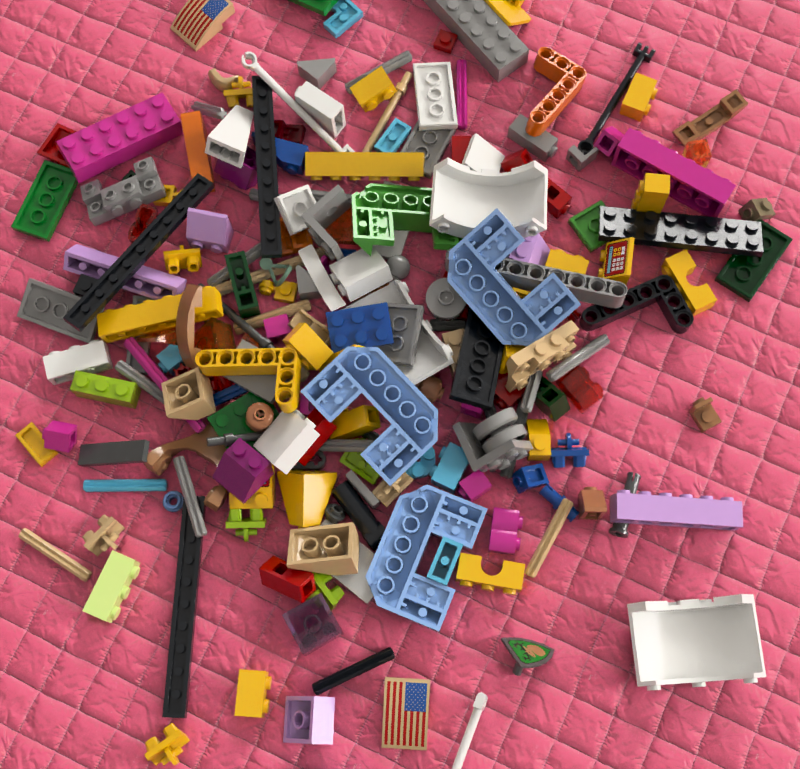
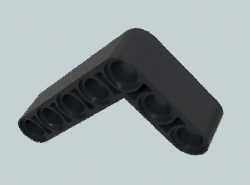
(638, 302)

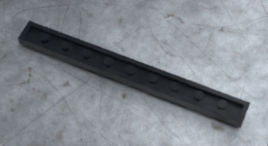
(266, 169)
(138, 253)
(183, 617)

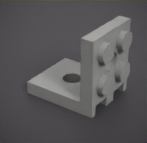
(322, 215)
(497, 458)

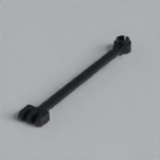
(641, 56)

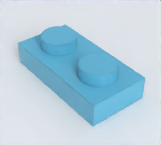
(393, 137)

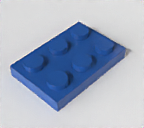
(360, 326)

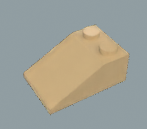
(325, 549)

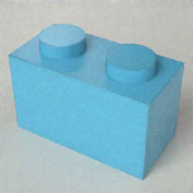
(450, 468)
(444, 561)

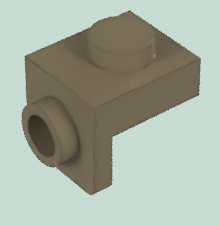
(757, 210)

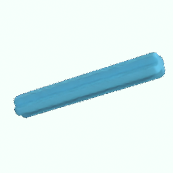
(125, 485)

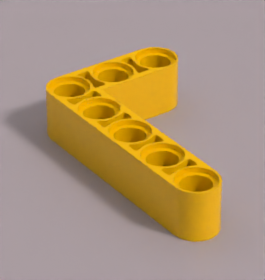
(257, 366)

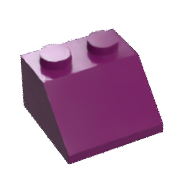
(243, 177)
(242, 470)

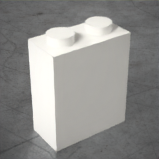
(322, 108)
(360, 273)
(287, 440)

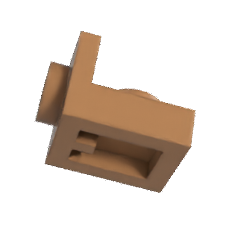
(704, 414)

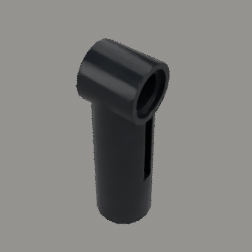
(359, 513)

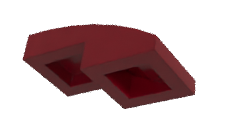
(289, 132)

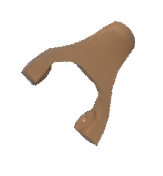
(160, 458)

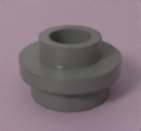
(334, 513)

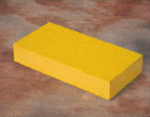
(32, 440)

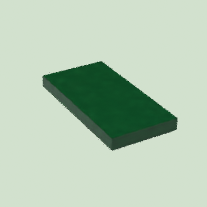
(747, 273)

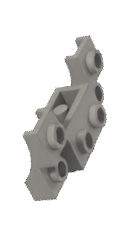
(125, 195)

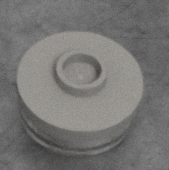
(444, 301)

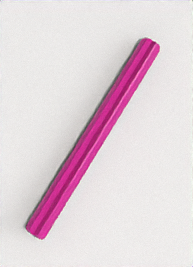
(155, 374)

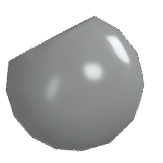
(399, 266)

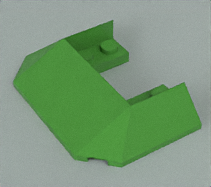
(388, 208)

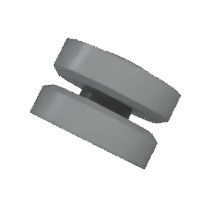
(499, 429)

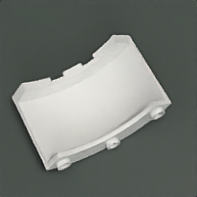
(467, 197)
(431, 352)
(696, 641)

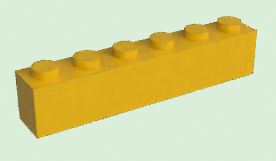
(365, 164)
(154, 315)

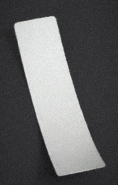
(321, 278)

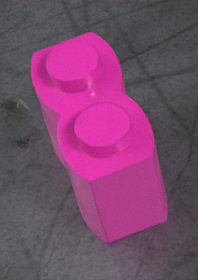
(504, 531)

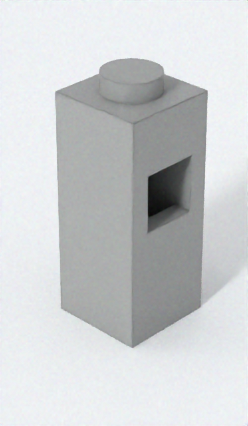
(540, 146)

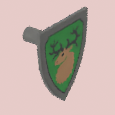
(527, 653)

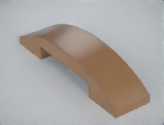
(712, 119)
(185, 323)

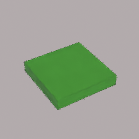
(586, 226)

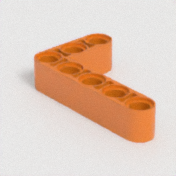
(569, 82)

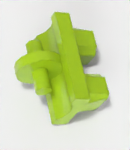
(255, 520)
(331, 596)

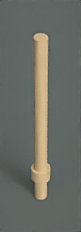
(401, 89)

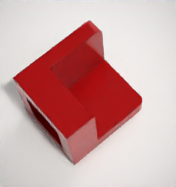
(516, 159)

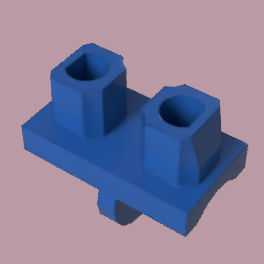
(578, 453)

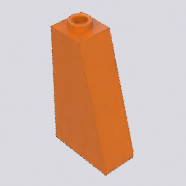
(195, 141)

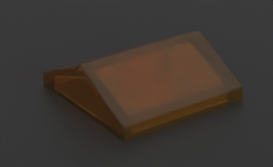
(163, 337)

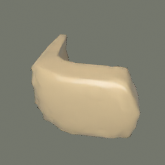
(220, 82)

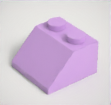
(208, 230)
(532, 250)
(309, 720)

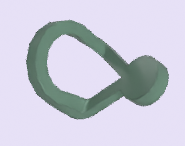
(267, 264)

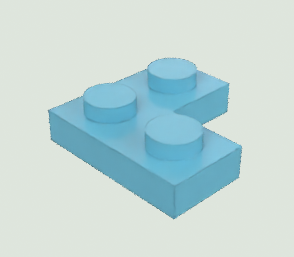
(344, 17)

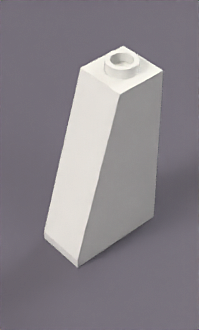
(231, 137)

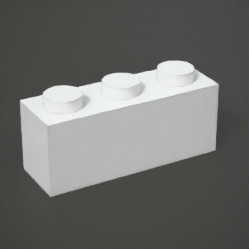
(88, 358)

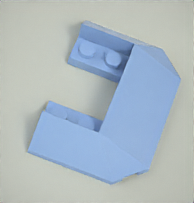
(492, 298)
(392, 393)
(403, 544)

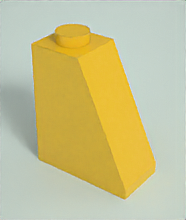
(306, 495)

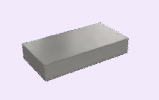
(361, 488)

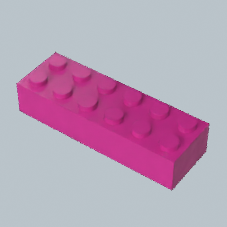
(120, 137)
(689, 182)

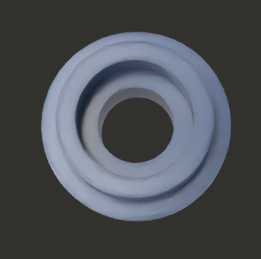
(167, 501)

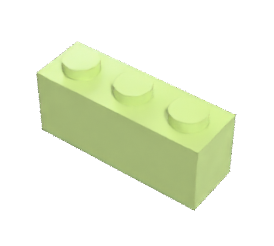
(112, 587)

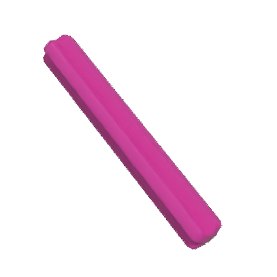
(461, 70)

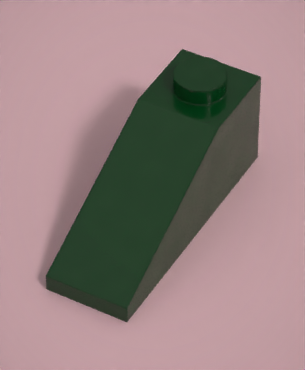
(242, 284)
(551, 400)

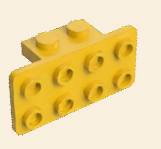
(509, 11)

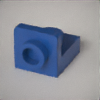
(529, 477)

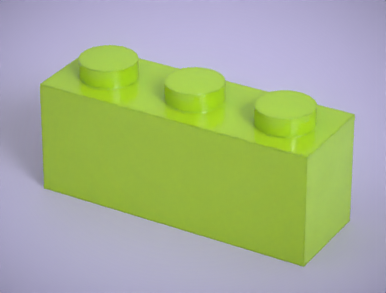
(105, 389)

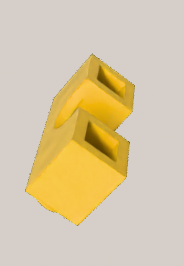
(696, 297)
(470, 573)

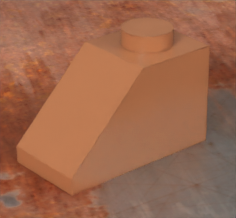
(591, 503)

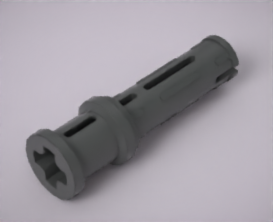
(620, 529)

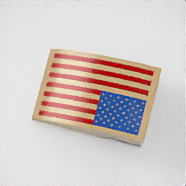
(201, 20)
(405, 713)

